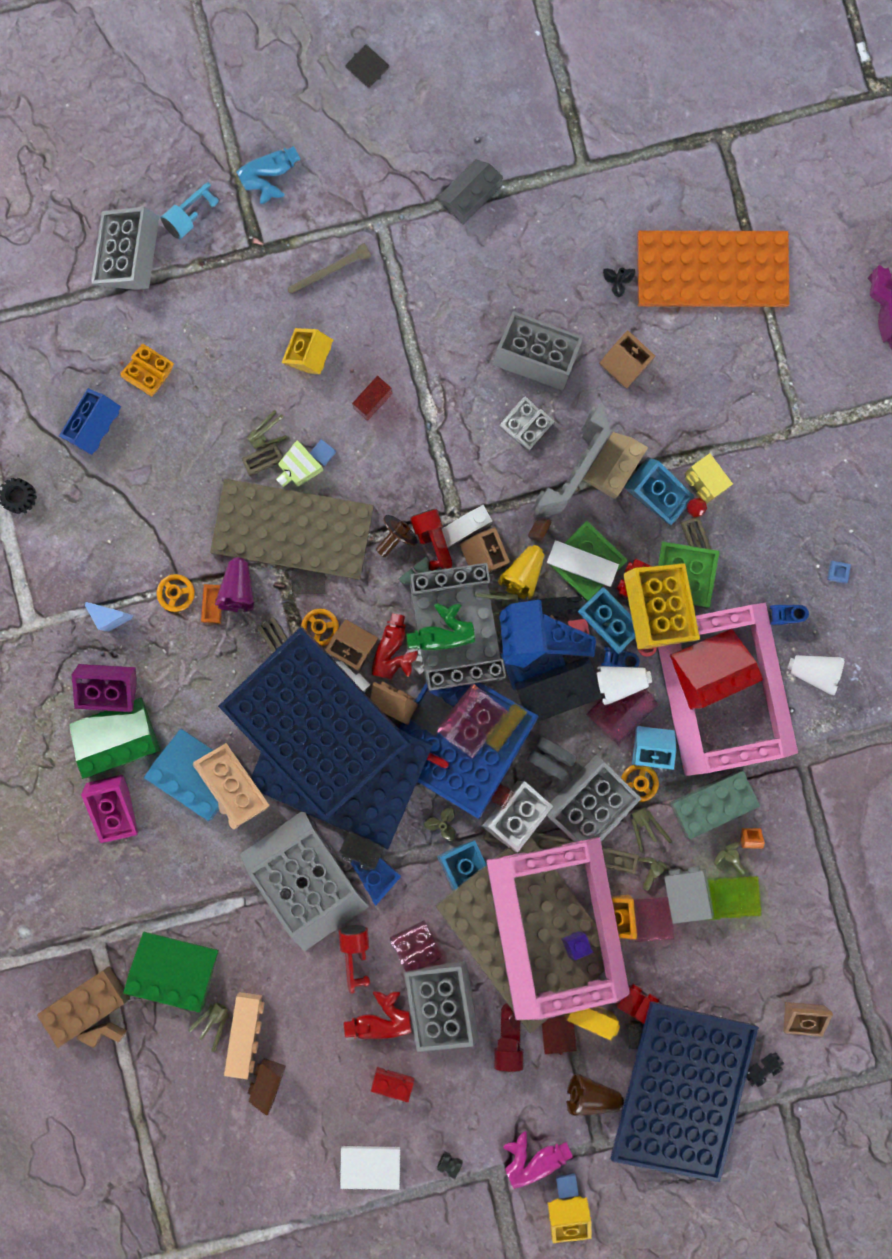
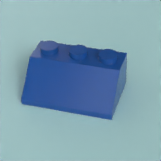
(90, 421)
(523, 633)

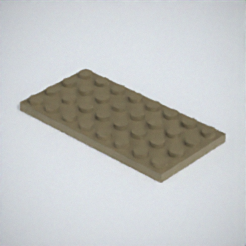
(292, 529)

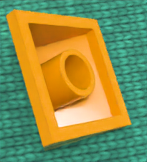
(625, 916)

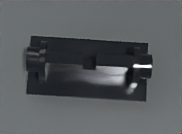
(770, 1064)

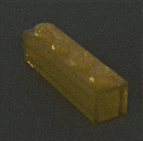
(506, 727)

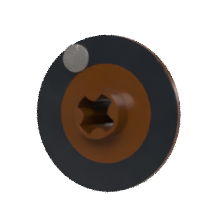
(398, 532)

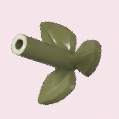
(447, 831)
(731, 856)
(656, 870)

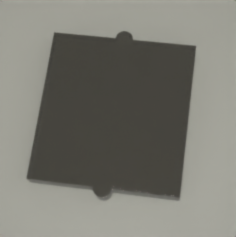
(367, 66)
(307, 582)
(431, 713)

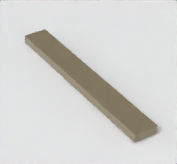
(613, 858)

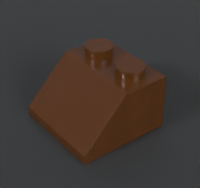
(266, 1086)

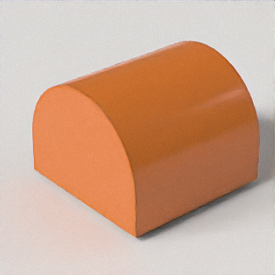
(752, 838)

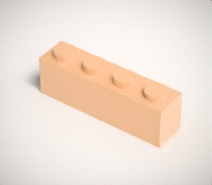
(243, 1035)

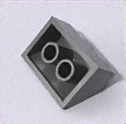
(471, 190)

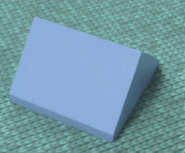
(106, 618)

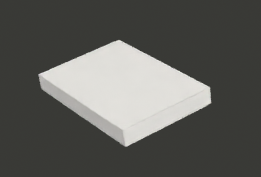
(370, 1167)

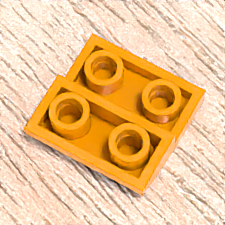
(147, 370)

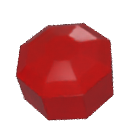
(697, 507)

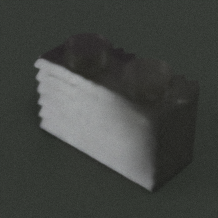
(361, 850)

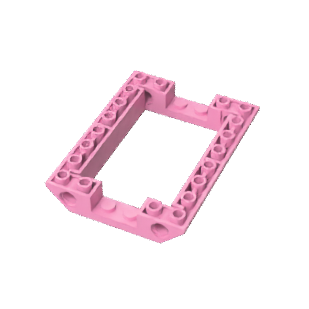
(685, 722)
(549, 1004)

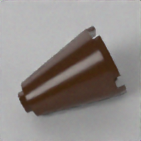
(591, 1097)

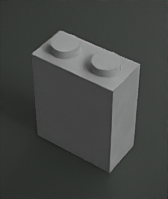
(689, 895)

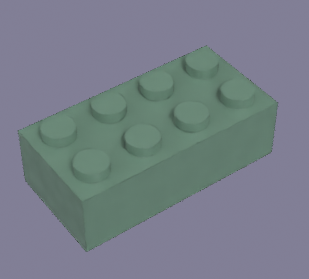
(714, 804)

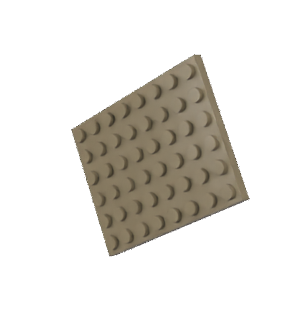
(547, 915)

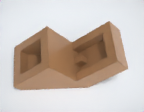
(93, 1035)

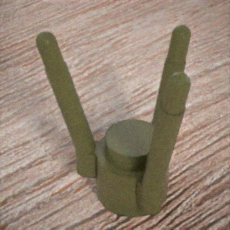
(257, 436)
(506, 599)
(642, 818)
(217, 1013)

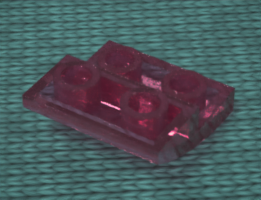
(653, 919)
(416, 947)

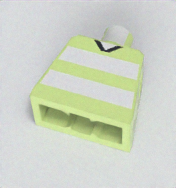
(298, 466)

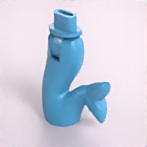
(268, 165)

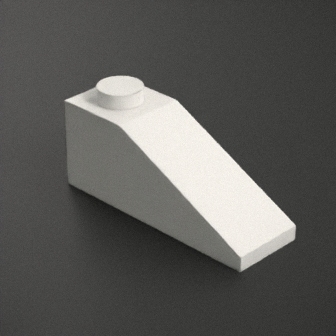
(466, 526)

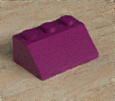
(104, 687)

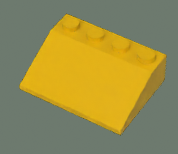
(661, 605)

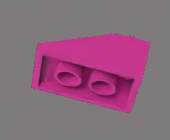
(110, 808)

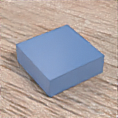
(322, 452)
(839, 572)
(567, 1185)

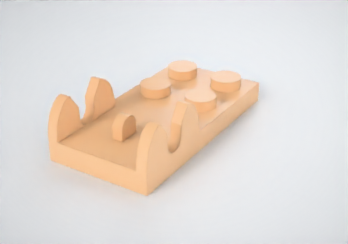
(230, 785)

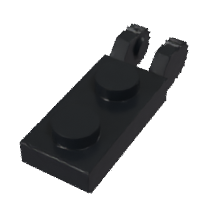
(558, 606)

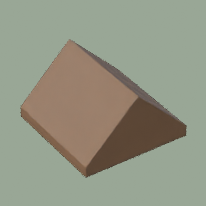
(806, 1019)

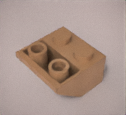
(627, 359)
(485, 548)
(351, 645)
(393, 701)

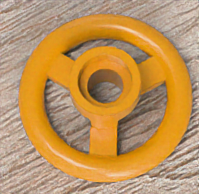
(180, 591)
(310, 617)
(649, 793)

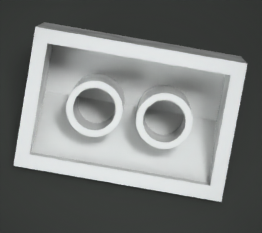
(519, 817)

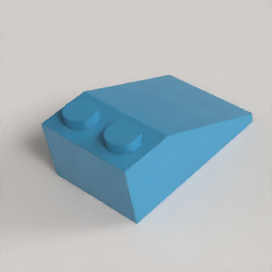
(659, 490)

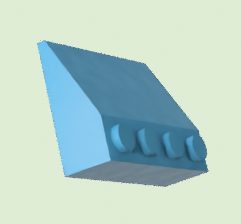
(177, 777)

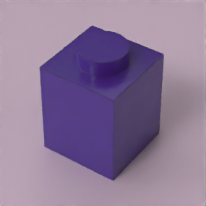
(577, 945)

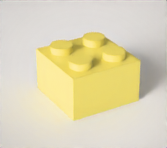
(707, 478)

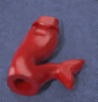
(388, 646)
(376, 1027)

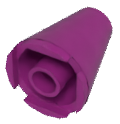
(236, 587)

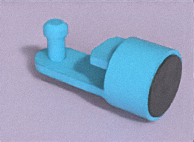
(177, 221)

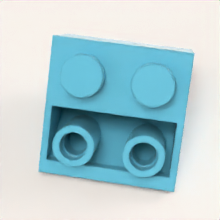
(654, 747)

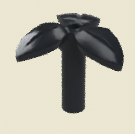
(623, 275)

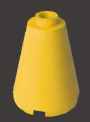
(523, 573)

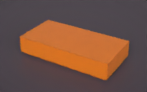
(210, 611)

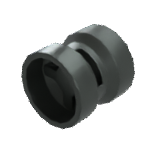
(451, 1166)

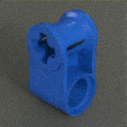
(785, 614)
(618, 660)

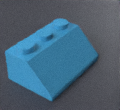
(609, 619)
(461, 863)

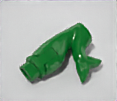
(438, 638)

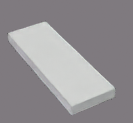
(582, 563)

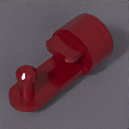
(508, 1054)

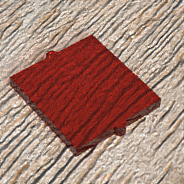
(558, 1036)

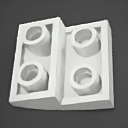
(526, 423)

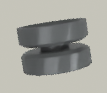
(551, 759)

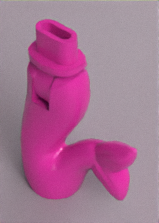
(541, 1165)

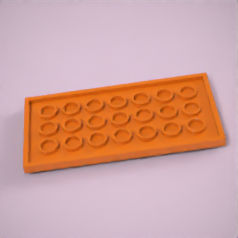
(713, 268)

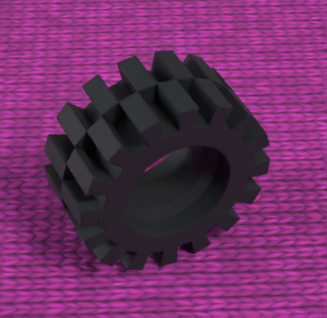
(9, 487)

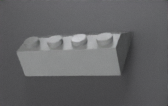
(125, 248)
(537, 350)
(592, 802)
(442, 1007)

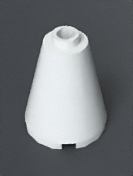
(818, 671)
(621, 682)

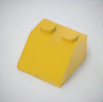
(307, 350)
(569, 1220)

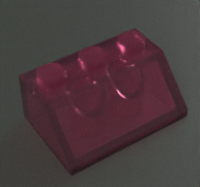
(623, 716)
(472, 720)

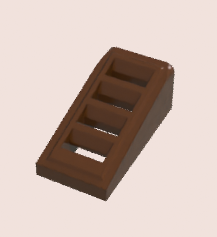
(539, 529)

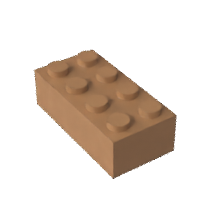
(83, 1007)

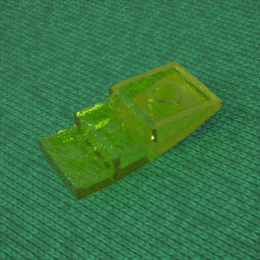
(735, 897)

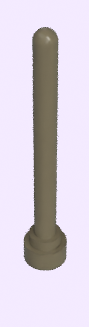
(361, 252)

